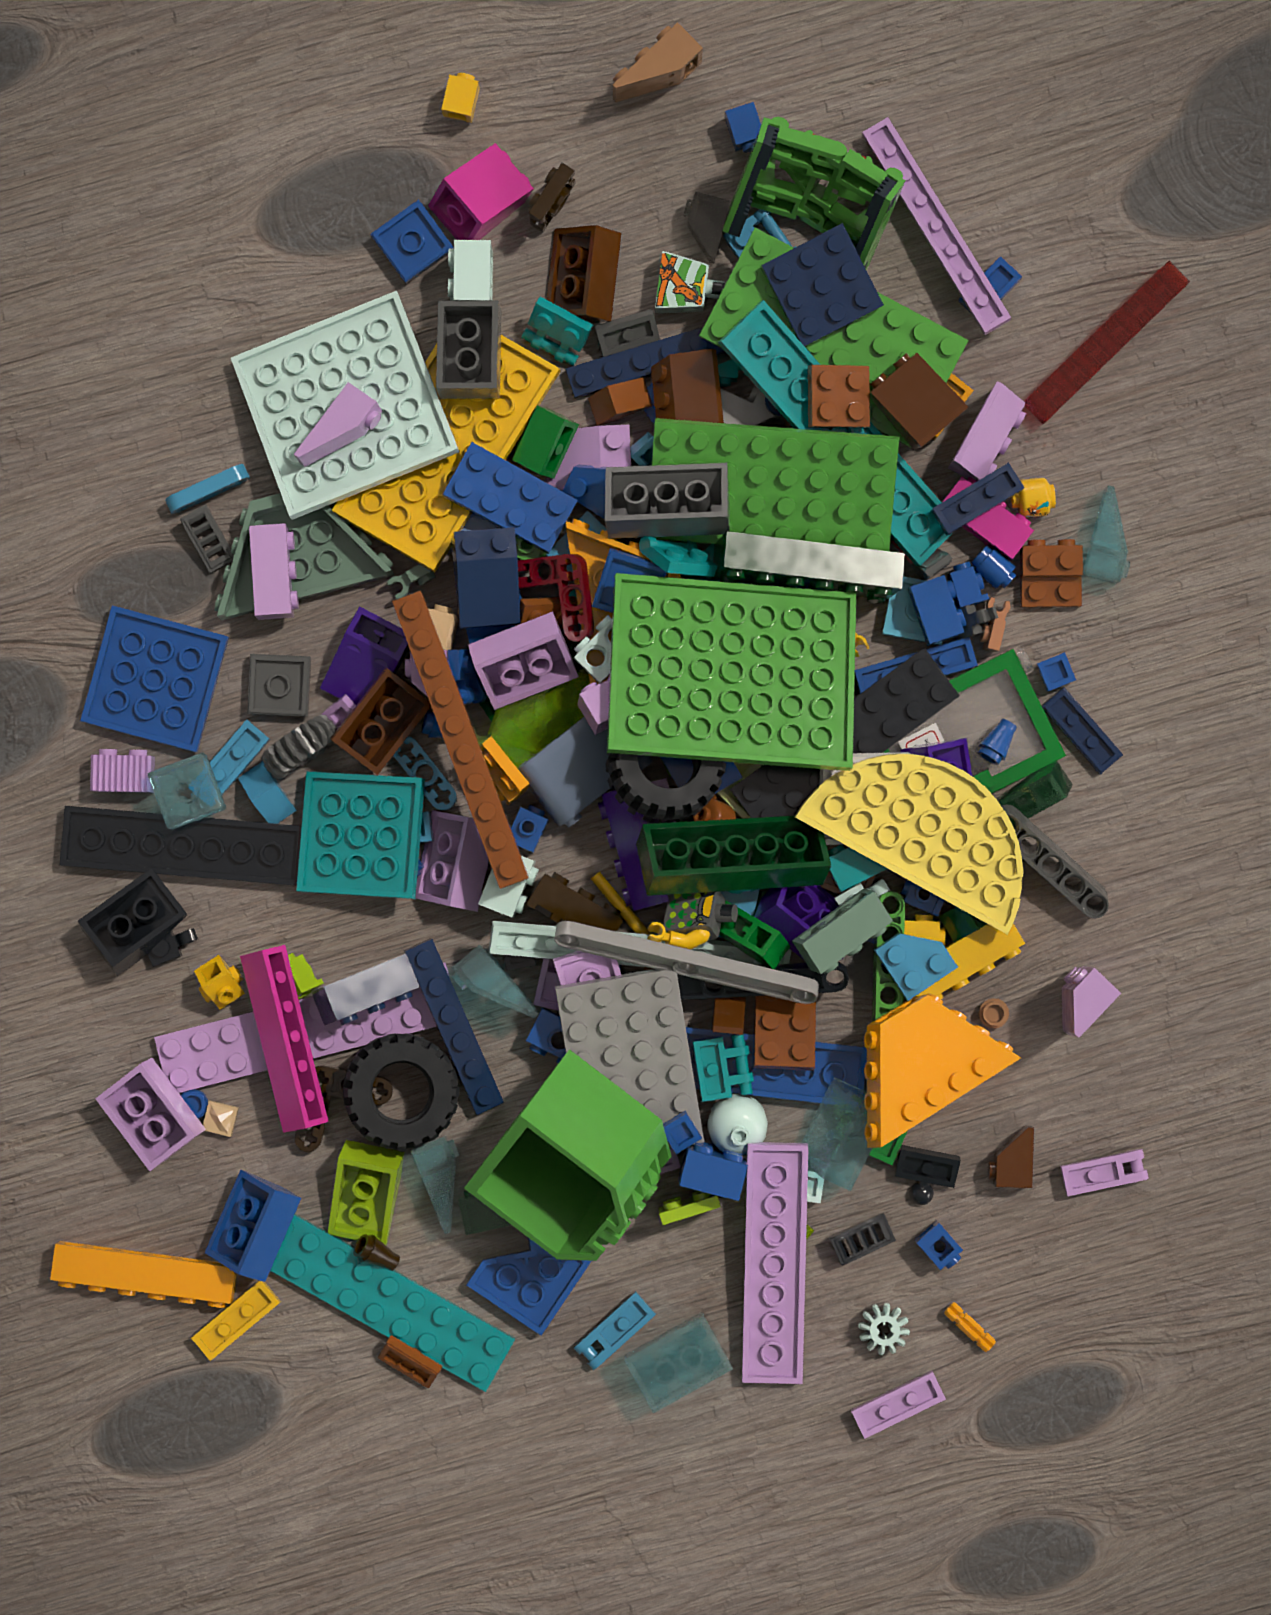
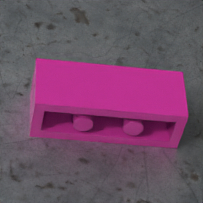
(998, 526)

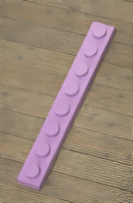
(938, 228)

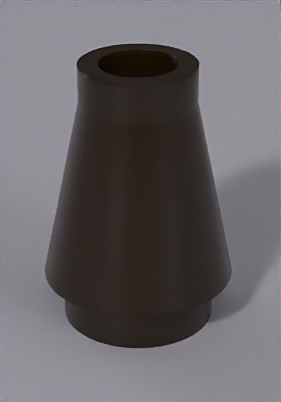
(375, 1252)

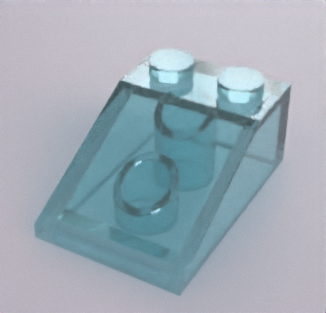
(487, 978)

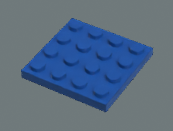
(154, 678)

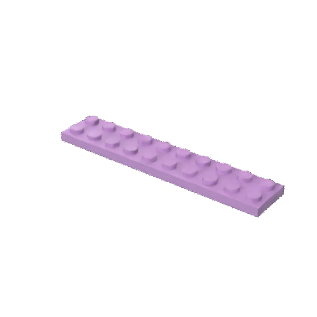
(234, 1047)

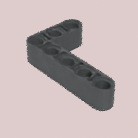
(1064, 869)

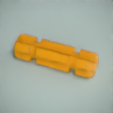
(969, 1327)

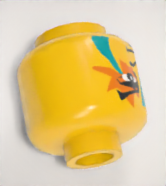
(1035, 498)

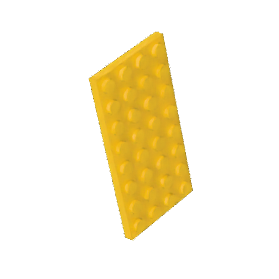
(411, 509)

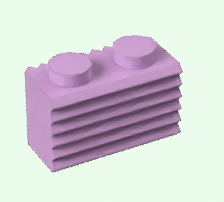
(121, 772)

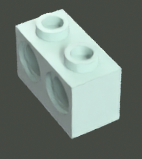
(598, 642)

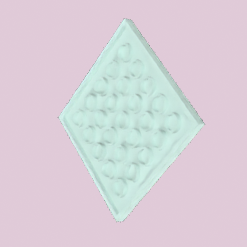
(302, 373)

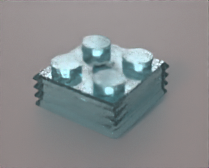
(169, 782)

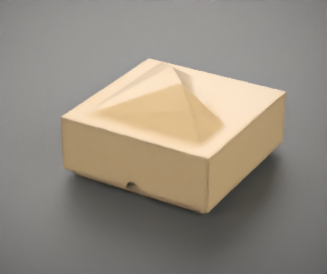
(220, 1118)

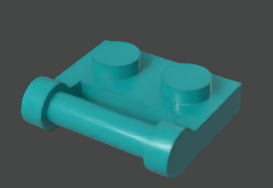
(677, 557)

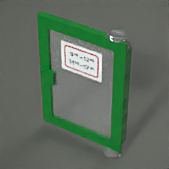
(986, 696)

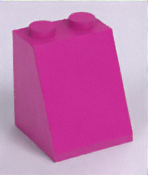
(480, 194)

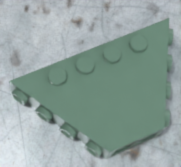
(325, 554)

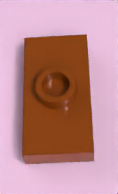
(409, 1361)

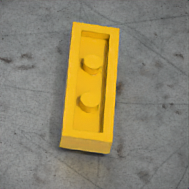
(236, 1319)

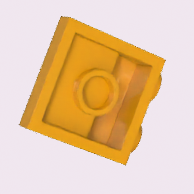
(505, 775)

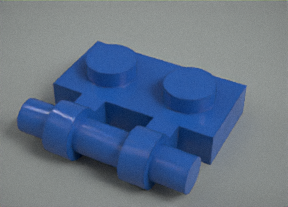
(466, 676)

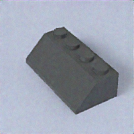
(667, 500)

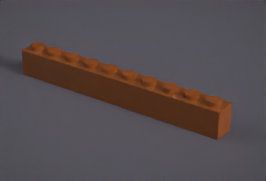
(460, 739)

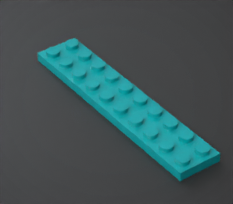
(779, 369)
(392, 1303)

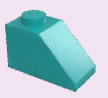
(851, 867)

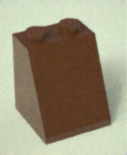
(916, 400)

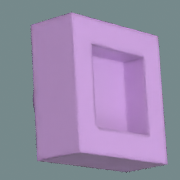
(339, 710)

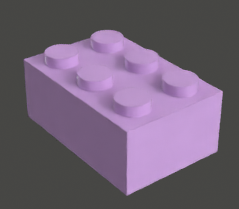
(523, 660)
(150, 1114)

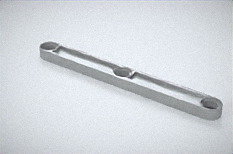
(686, 962)

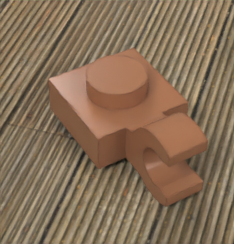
(993, 632)

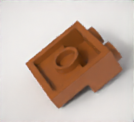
(1051, 574)

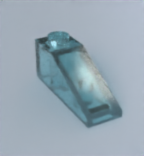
(1107, 545)
(438, 1171)

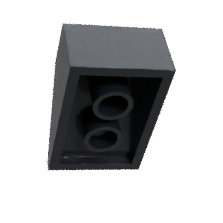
(132, 921)

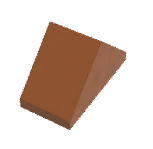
(619, 400)

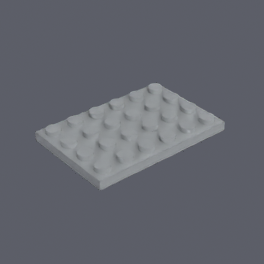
(635, 1037)

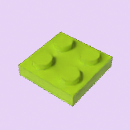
(675, 1209)

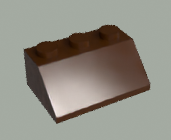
(584, 271)
(688, 387)
(381, 721)

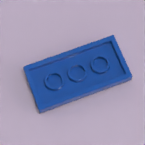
(509, 497)

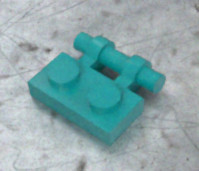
(560, 325)
(713, 1068)

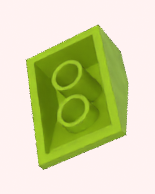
(365, 1191)

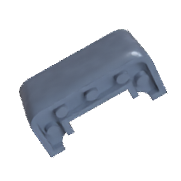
(571, 772)

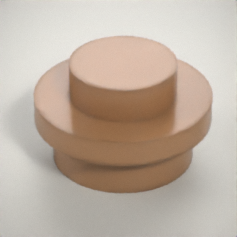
(993, 1013)

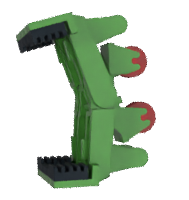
(807, 161)

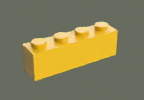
(976, 954)

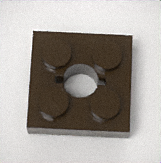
(552, 199)

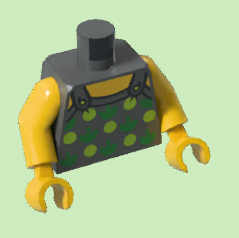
(693, 919)

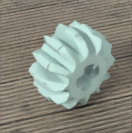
(894, 1325)

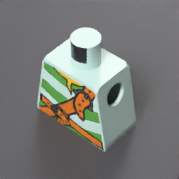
(684, 285)

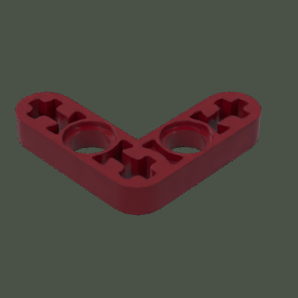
(560, 576)

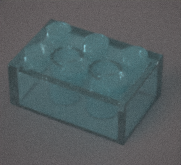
(678, 1362)

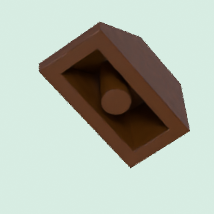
(729, 1015)
(1014, 1161)

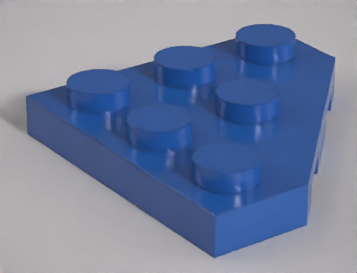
(528, 1284)

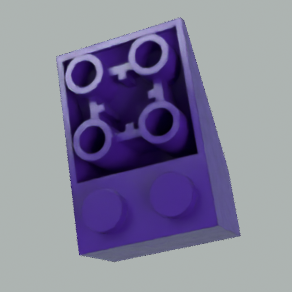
(363, 654)

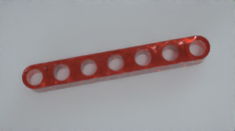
(1106, 342)

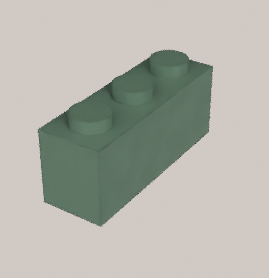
(843, 931)

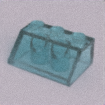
(837, 1135)

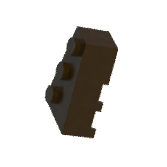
(562, 903)

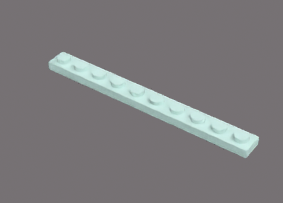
(539, 942)

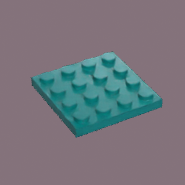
(360, 835)

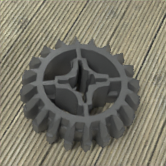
(299, 746)

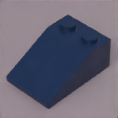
(486, 577)

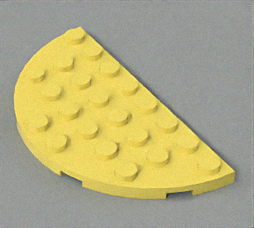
(927, 827)

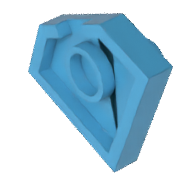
(914, 962)

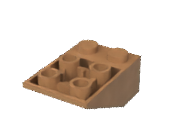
(660, 66)

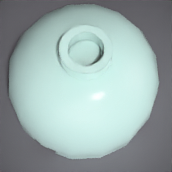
(736, 1123)

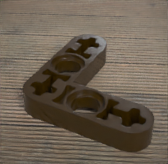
(334, 1088)

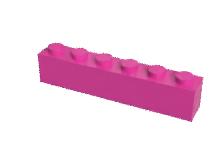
(284, 1039)

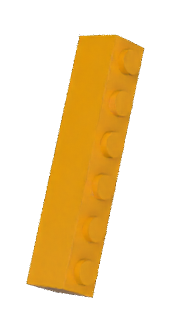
(143, 1272)

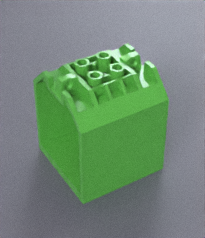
(574, 1163)

